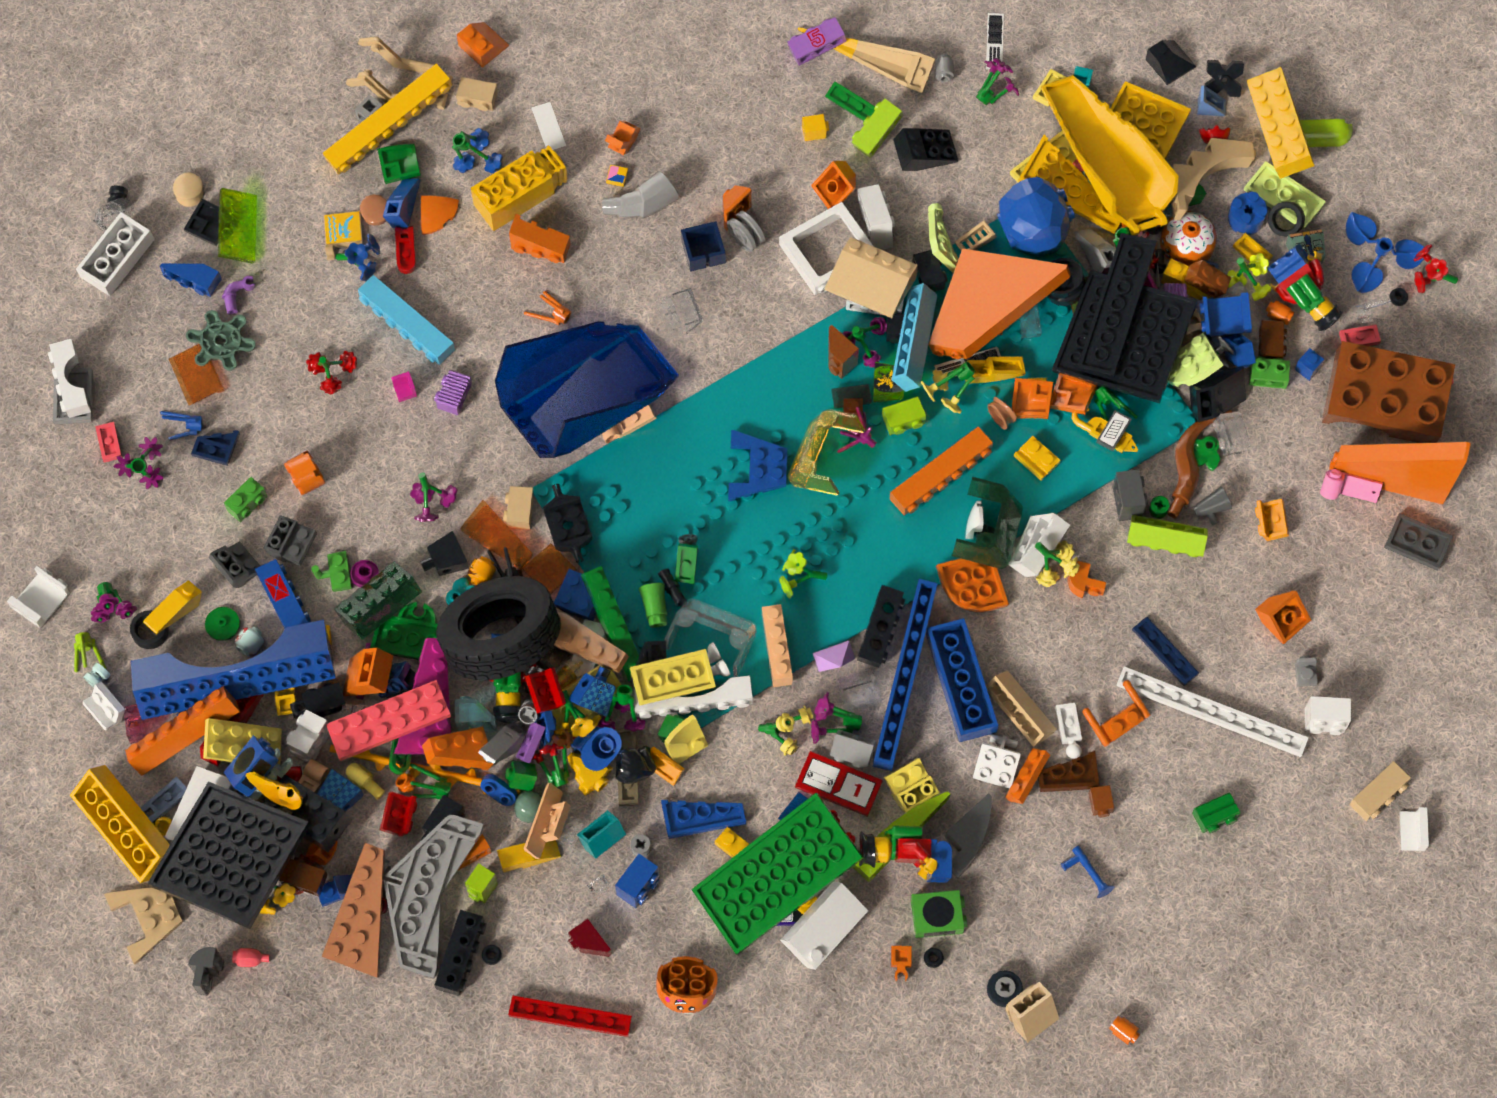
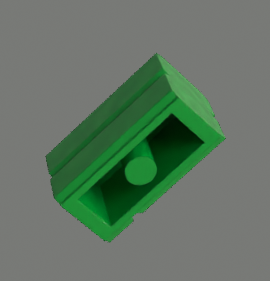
(1216, 813)

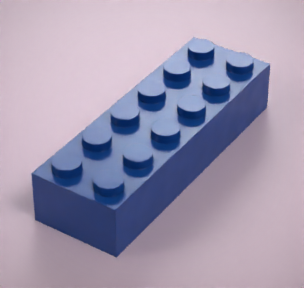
(961, 680)

